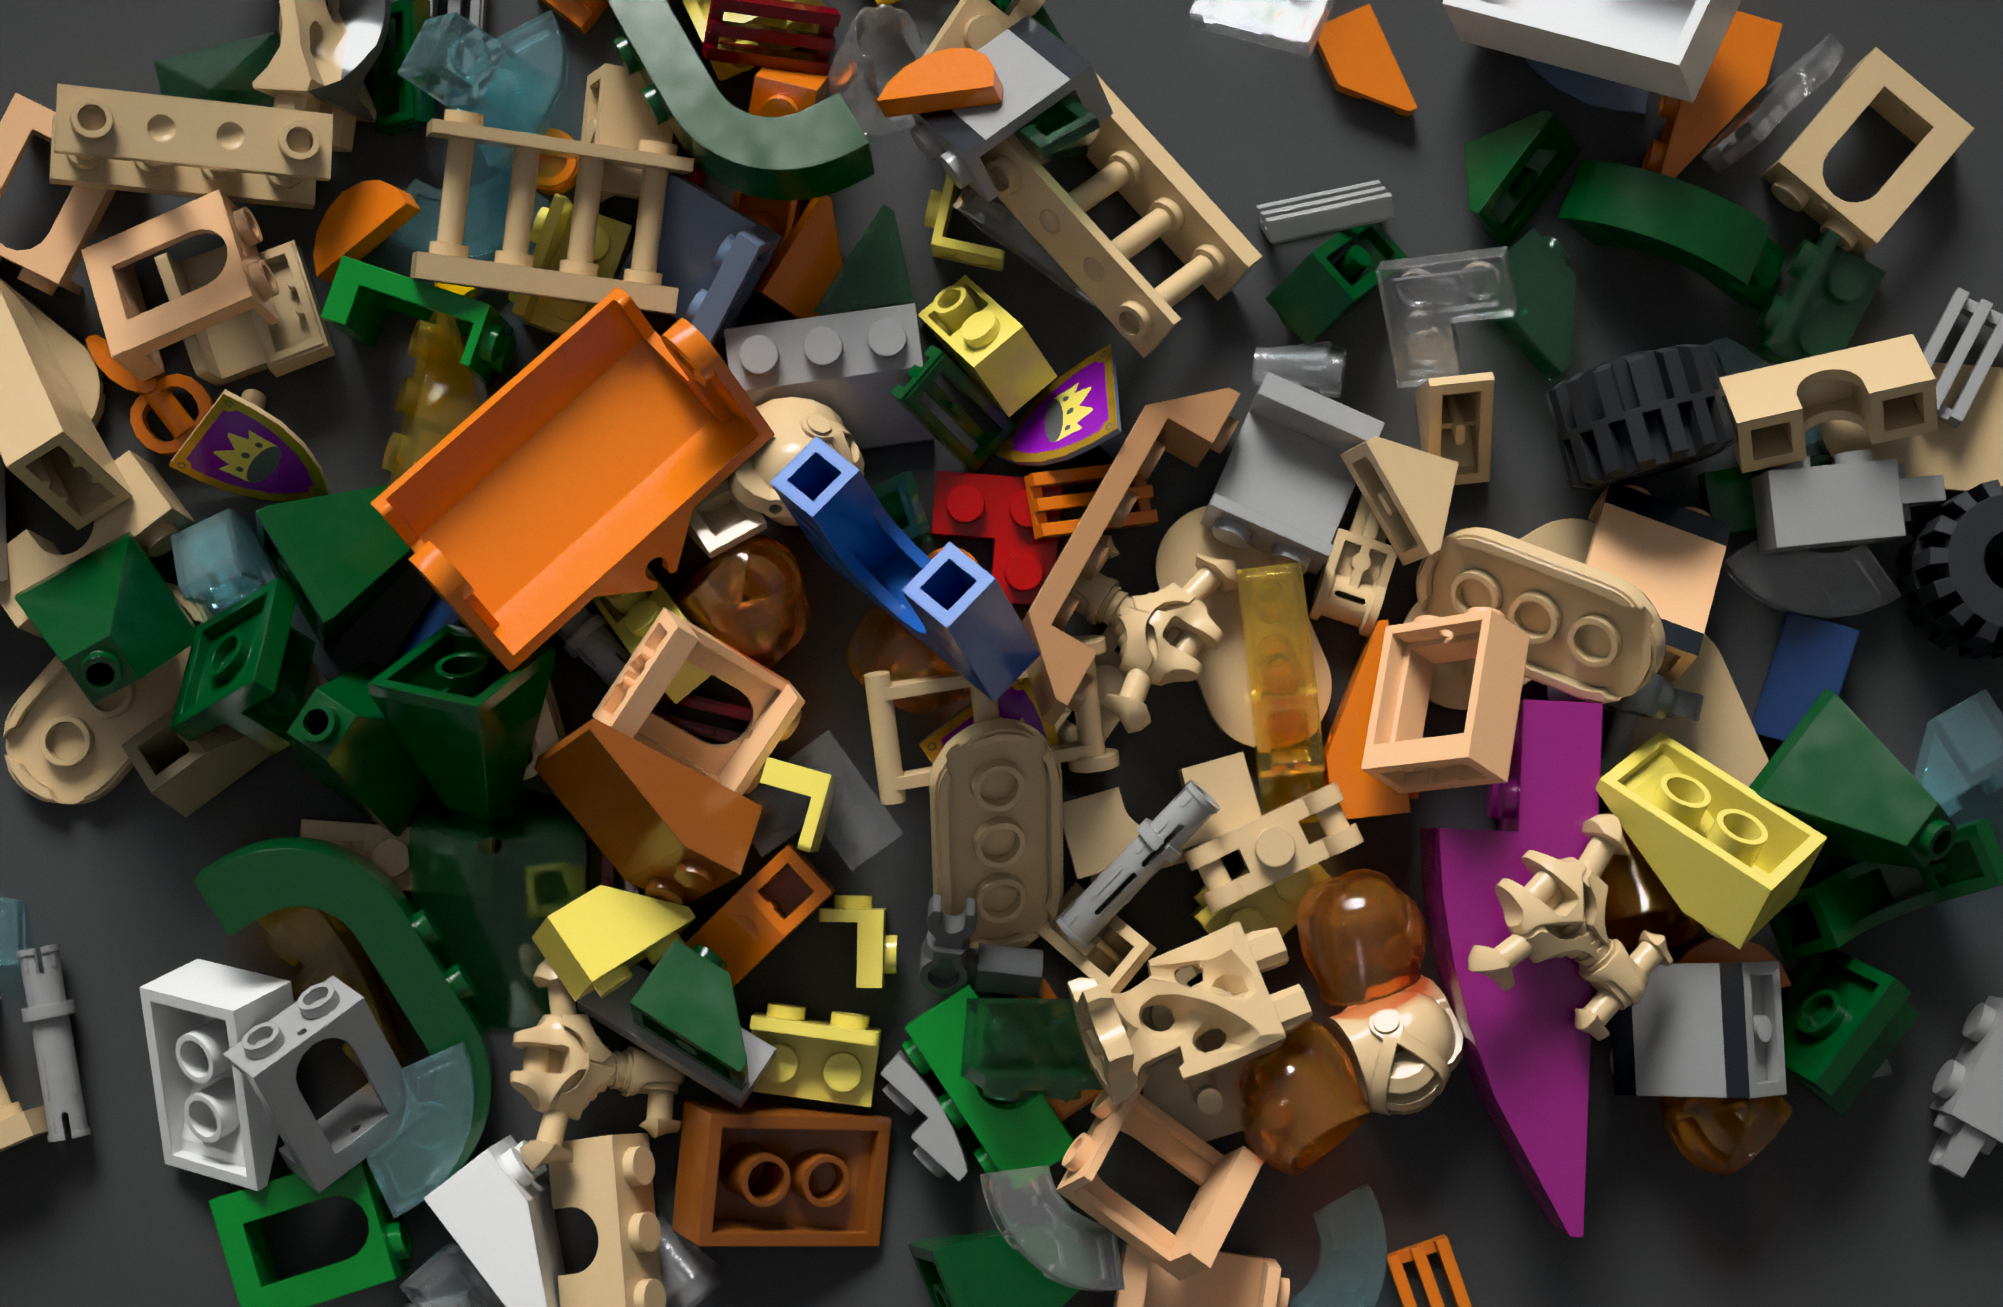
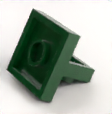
(247, 670)
(1841, 1025)

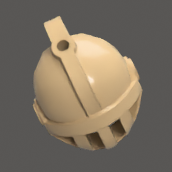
(795, 425)
(1401, 1047)

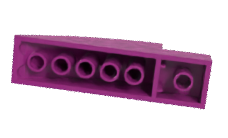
(1524, 1041)

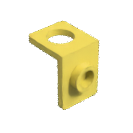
(938, 218)

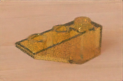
(434, 398)

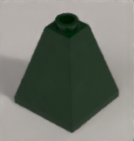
(334, 554)
(108, 617)
(465, 717)
(356, 753)
(1854, 791)
(983, 1272)

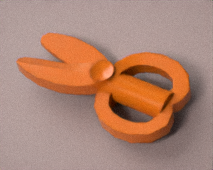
(155, 395)

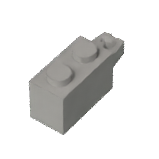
(1838, 503)
(1971, 1092)

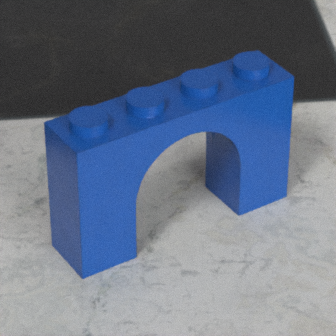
(940, 601)

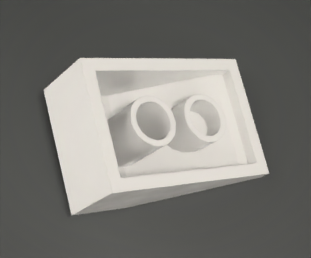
(203, 1103)
(504, 1224)

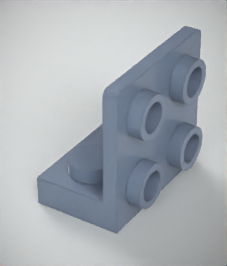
(710, 256)

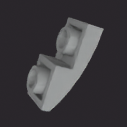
(937, 1136)

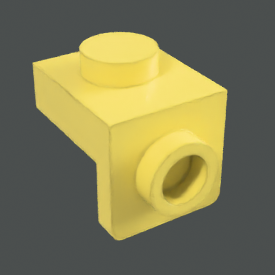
(875, 950)

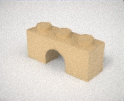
(1875, 385)
(149, 514)
(1101, 829)
(615, 1188)

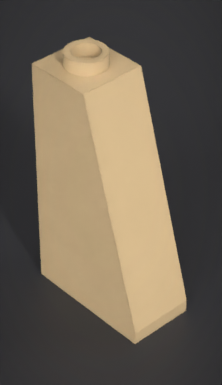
(46, 428)

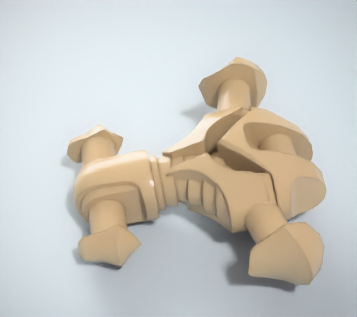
(1155, 630)
(1565, 916)
(570, 1065)

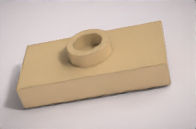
(302, 332)

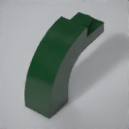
(1676, 222)
(1861, 894)

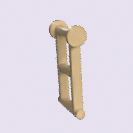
(1083, 756)

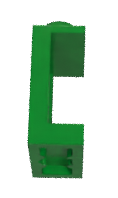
(365, 292)
(251, 1261)

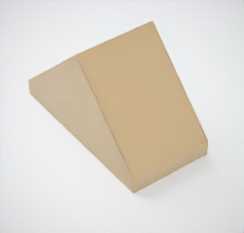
(1458, 422)
(1405, 492)
(1111, 955)

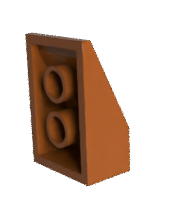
(650, 813)
(780, 1175)

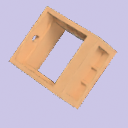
(1480, 755)

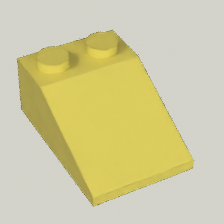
(1710, 838)

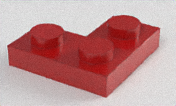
(999, 512)

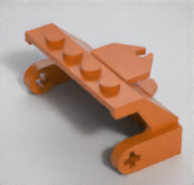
(574, 476)

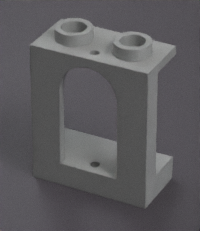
(349, 1132)

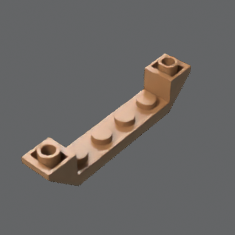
(1182, 428)

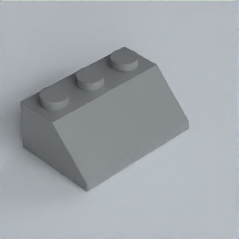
(840, 362)

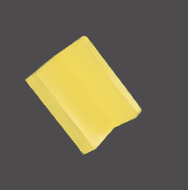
(808, 782)

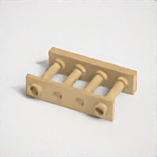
(188, 147)
(1158, 191)
(513, 265)

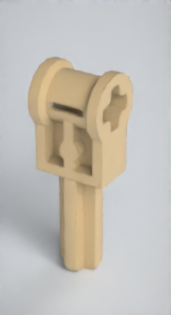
(1355, 574)

